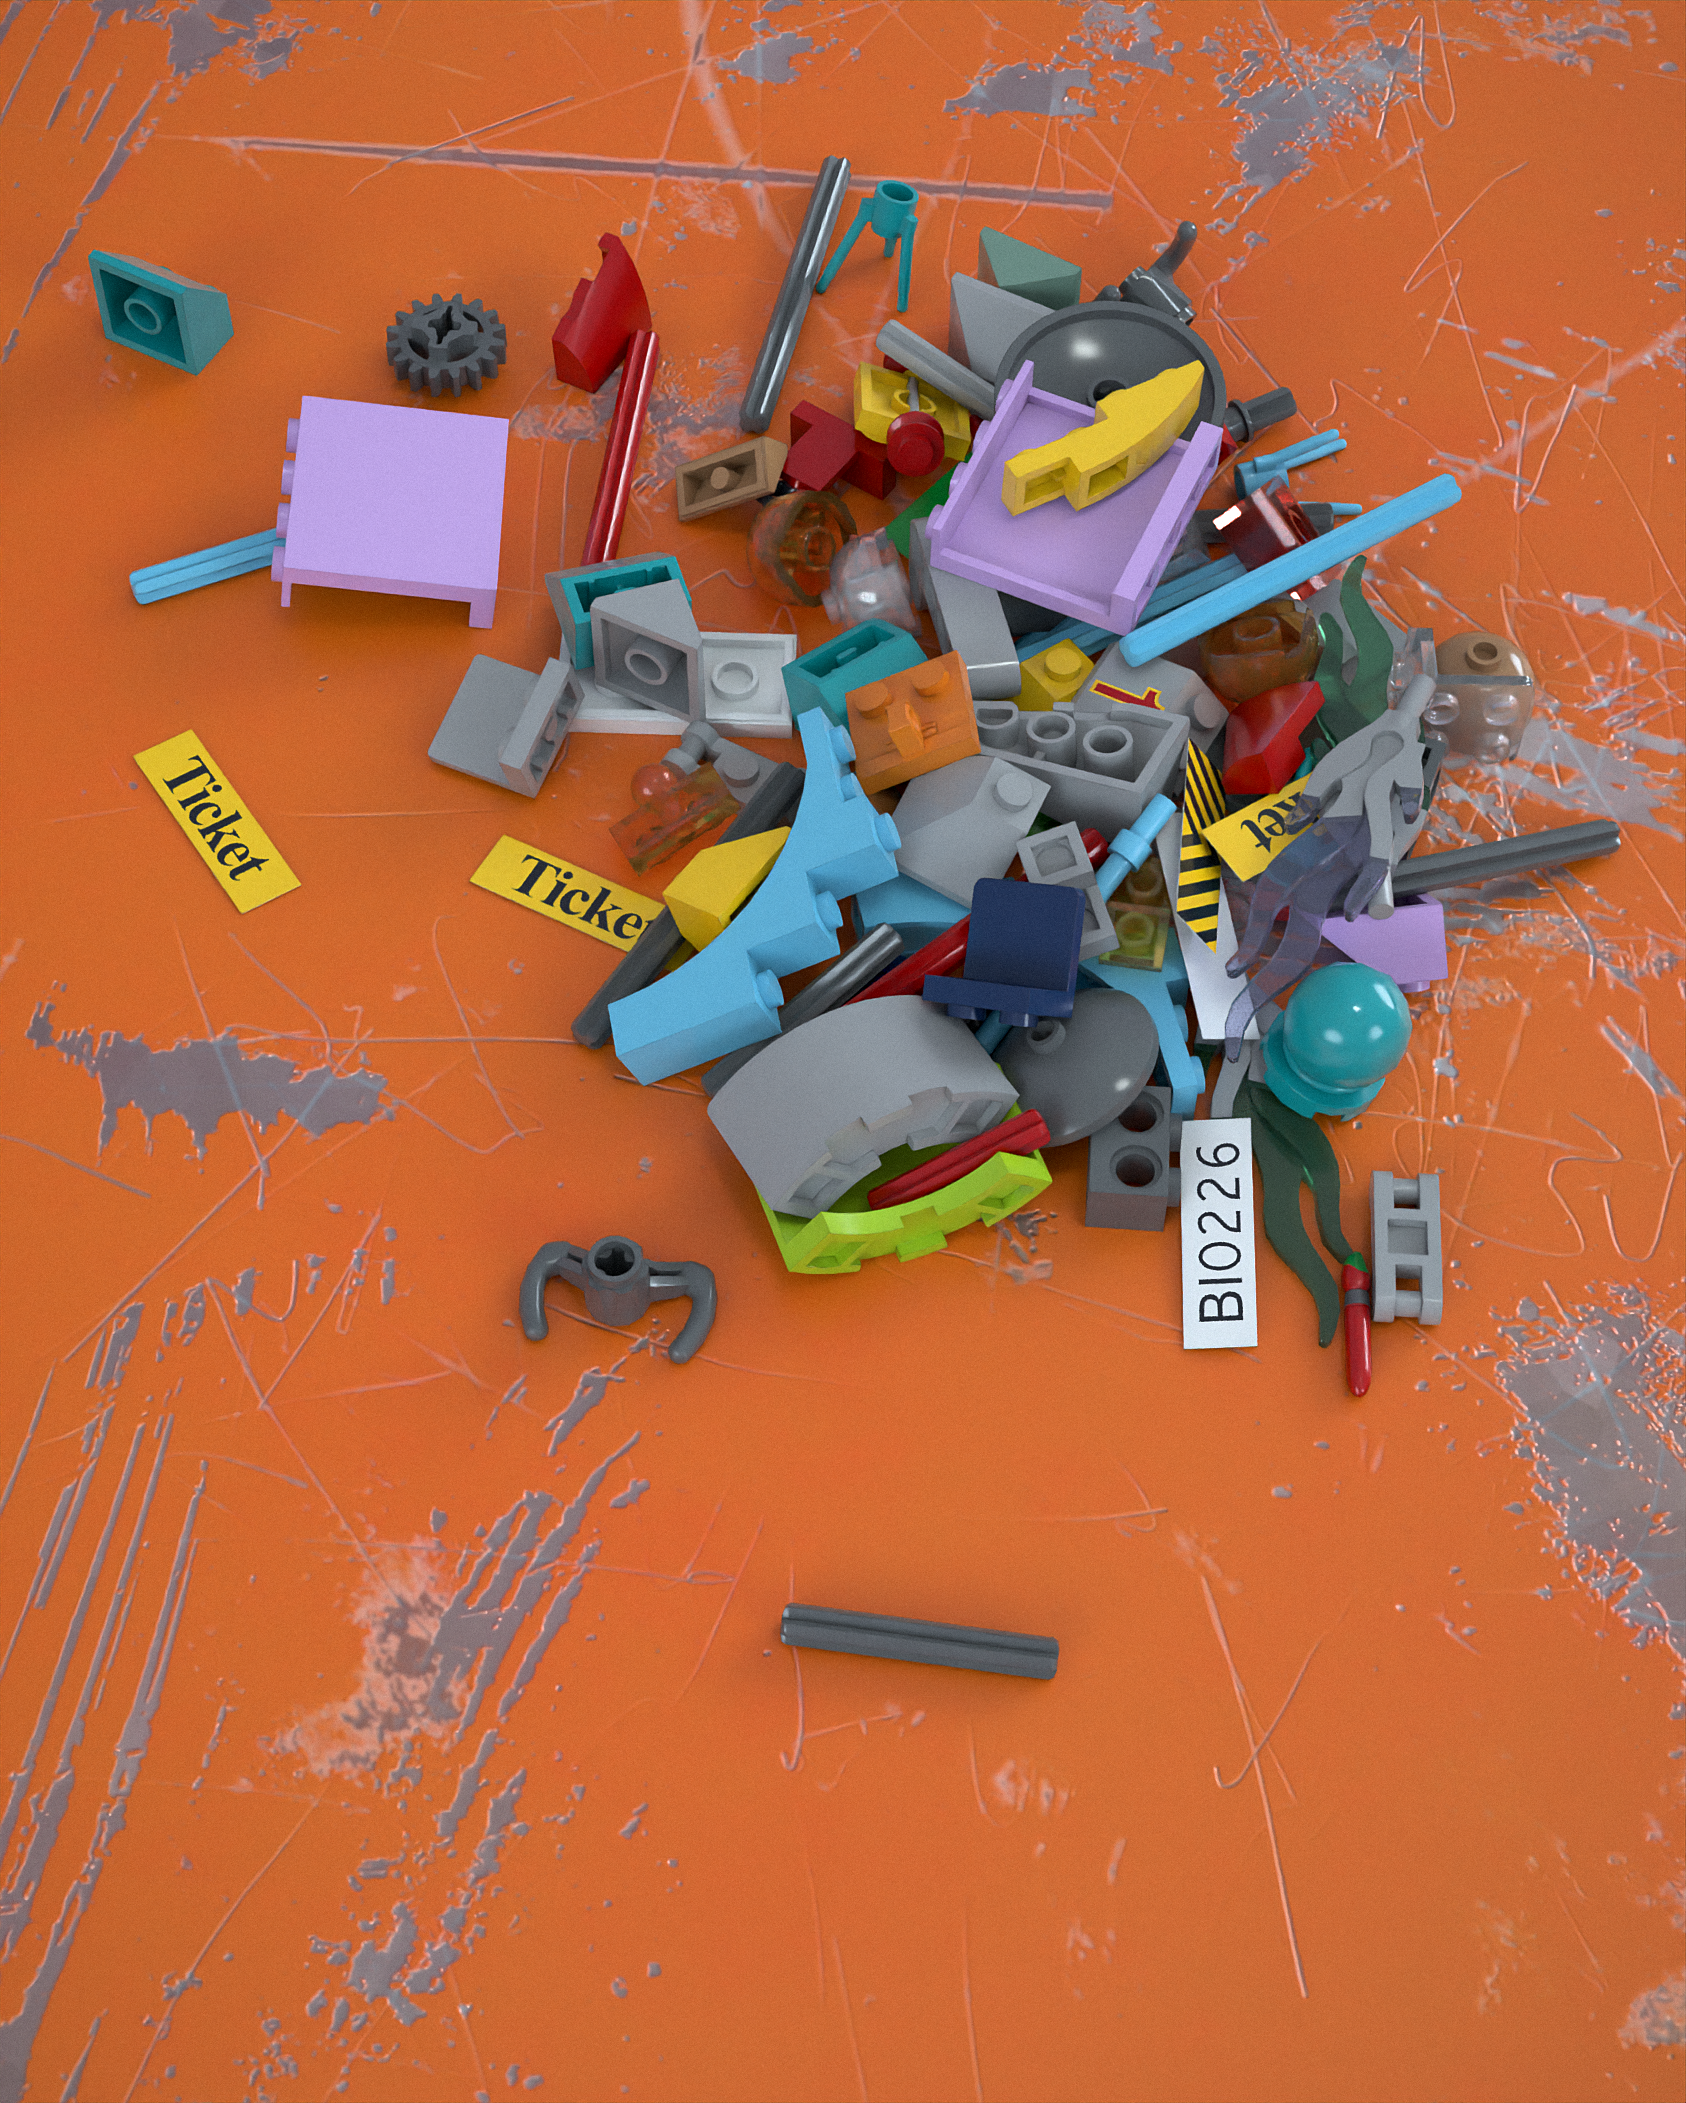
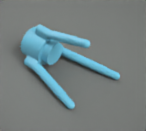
(1255, 473)

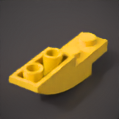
(1126, 439)

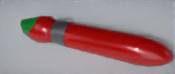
(1357, 1324)

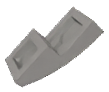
(1062, 860)

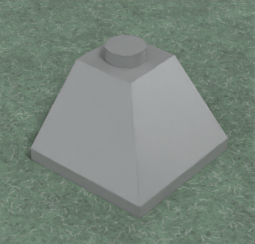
(986, 324)
(965, 823)

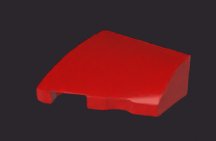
(600, 320)
(1263, 738)

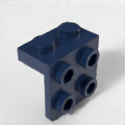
(1017, 954)

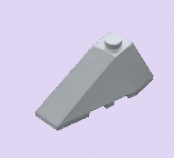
(1097, 763)

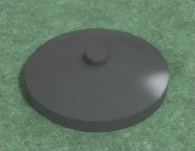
(1112, 347)

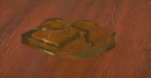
(1141, 919)

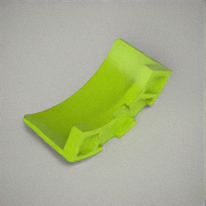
(852, 1232)

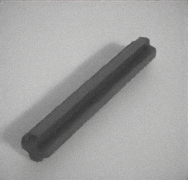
(820, 996)
(919, 1641)

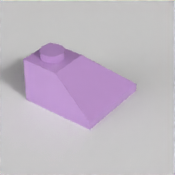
(1405, 946)

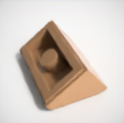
(729, 477)

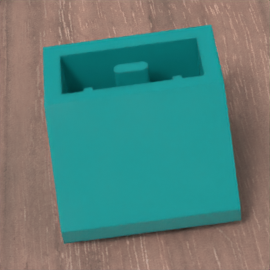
(577, 588)
(847, 663)

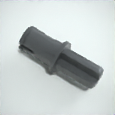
(1258, 413)

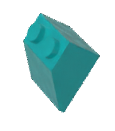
(160, 311)

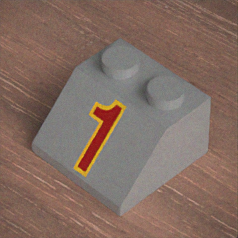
(1157, 686)

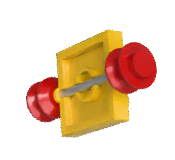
(909, 417)

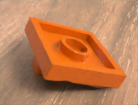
(912, 722)

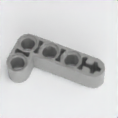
(965, 620)

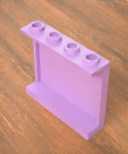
(393, 503)
(1078, 563)

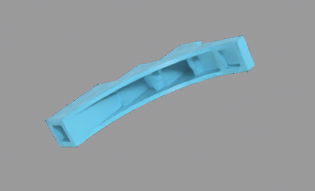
(924, 914)
(731, 987)

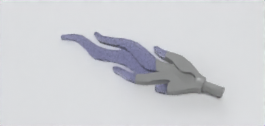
(1320, 861)

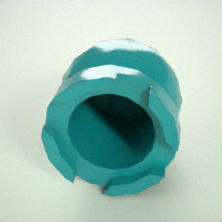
(1337, 1040)

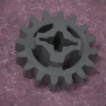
(446, 345)

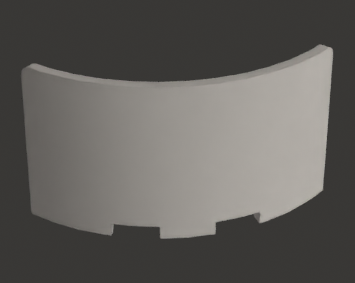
(851, 1087)

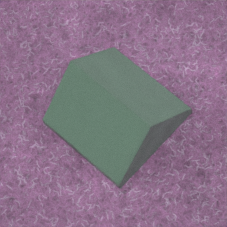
(1027, 271)

